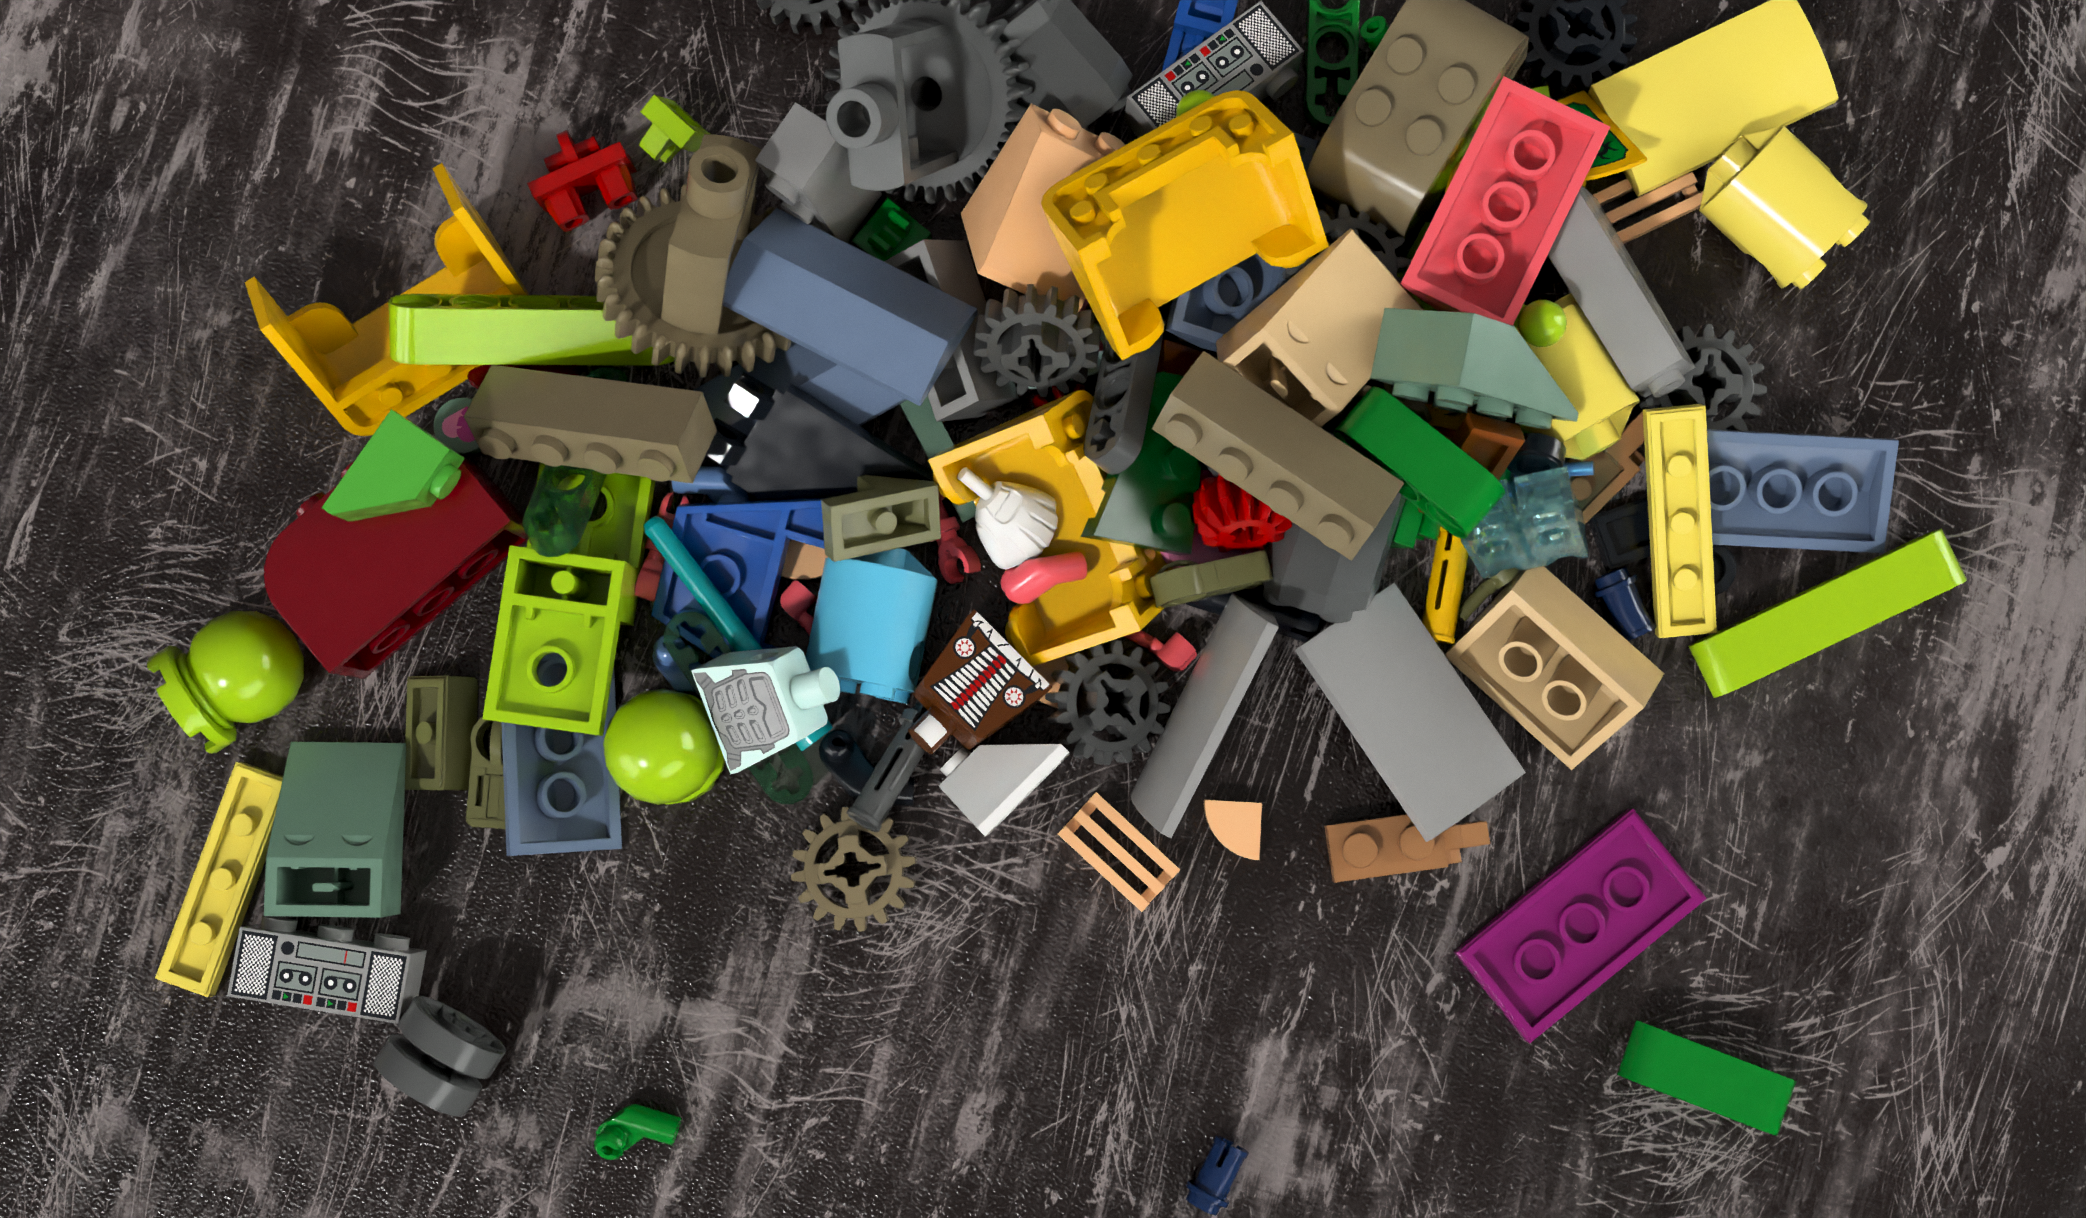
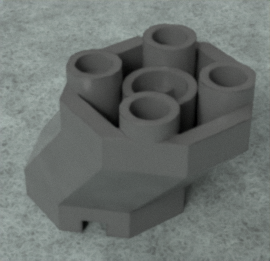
(1066, 57)
(1324, 580)

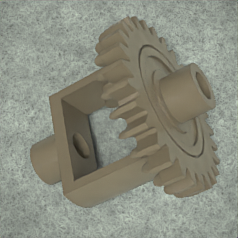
(671, 264)

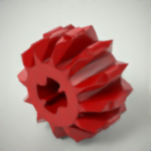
(1235, 518)

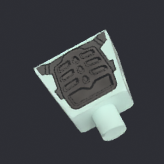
(763, 701)

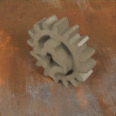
(856, 896)

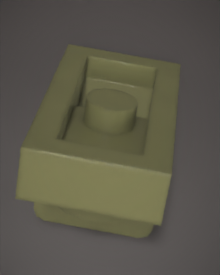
(880, 517)

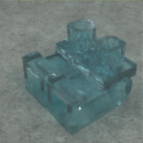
(1532, 530)

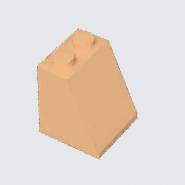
(1005, 213)

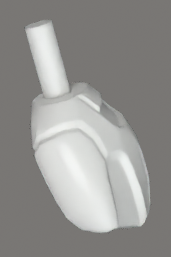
(1011, 519)

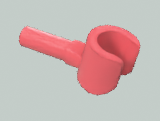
(796, 602)
(1174, 654)

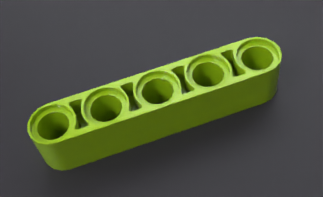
(506, 331)
(1827, 613)

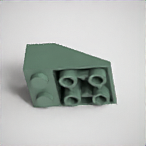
(1467, 364)
(338, 832)

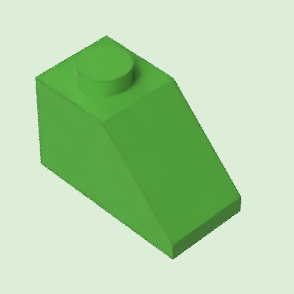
(395, 473)

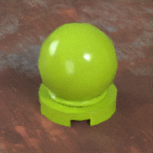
(234, 671)
(663, 748)

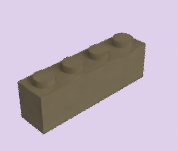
(591, 423)
(1277, 455)

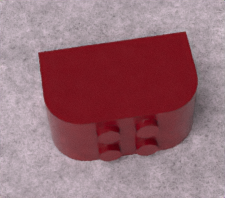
(380, 580)

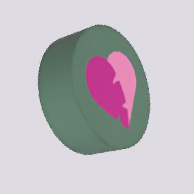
(453, 429)

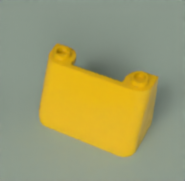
(1182, 212)
(1048, 454)

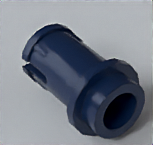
(1624, 603)
(1216, 1176)

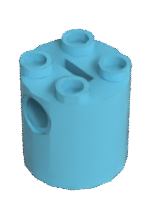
(873, 623)

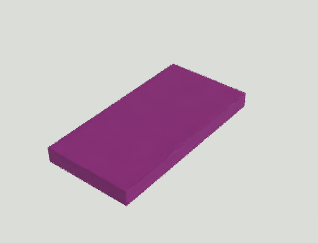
(1579, 925)

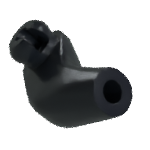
(852, 768)

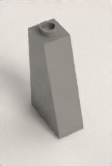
(1618, 300)

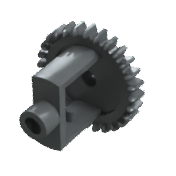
(888, 103)

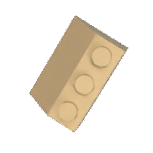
(1555, 665)

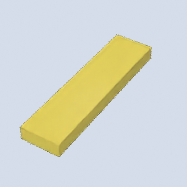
(1680, 520)
(222, 882)

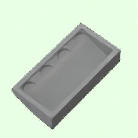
(1203, 713)
(1410, 713)

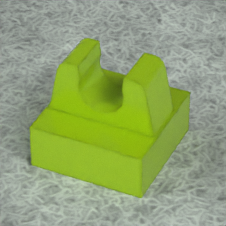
(670, 129)

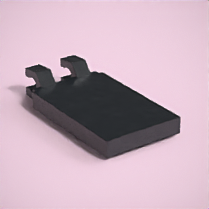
(800, 446)

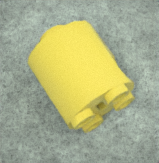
(1780, 204)
(1590, 383)

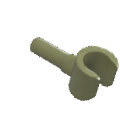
(1484, 590)

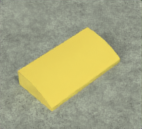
(1716, 87)

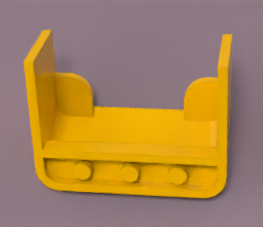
(351, 362)

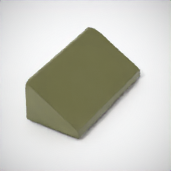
(439, 731)

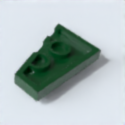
(1155, 495)

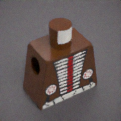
(974, 688)

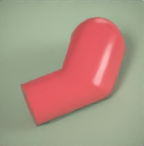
(1038, 575)

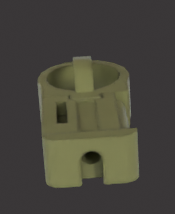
(1209, 578)
(486, 778)

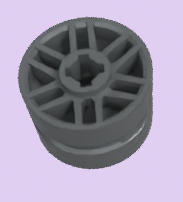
(439, 1056)

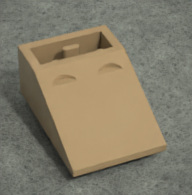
(1318, 331)

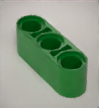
(1434, 470)
(1706, 1078)

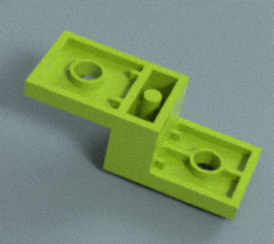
(572, 610)

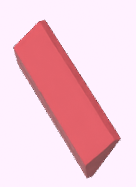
(1504, 205)

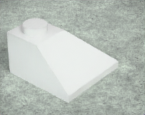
(997, 779)

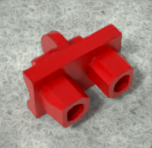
(579, 171)

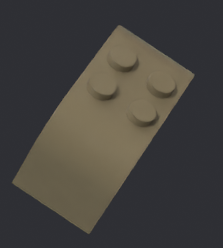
(1414, 112)

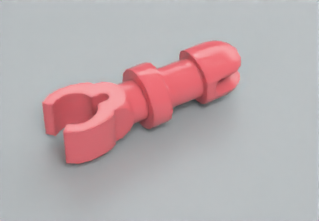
(954, 547)
(650, 573)

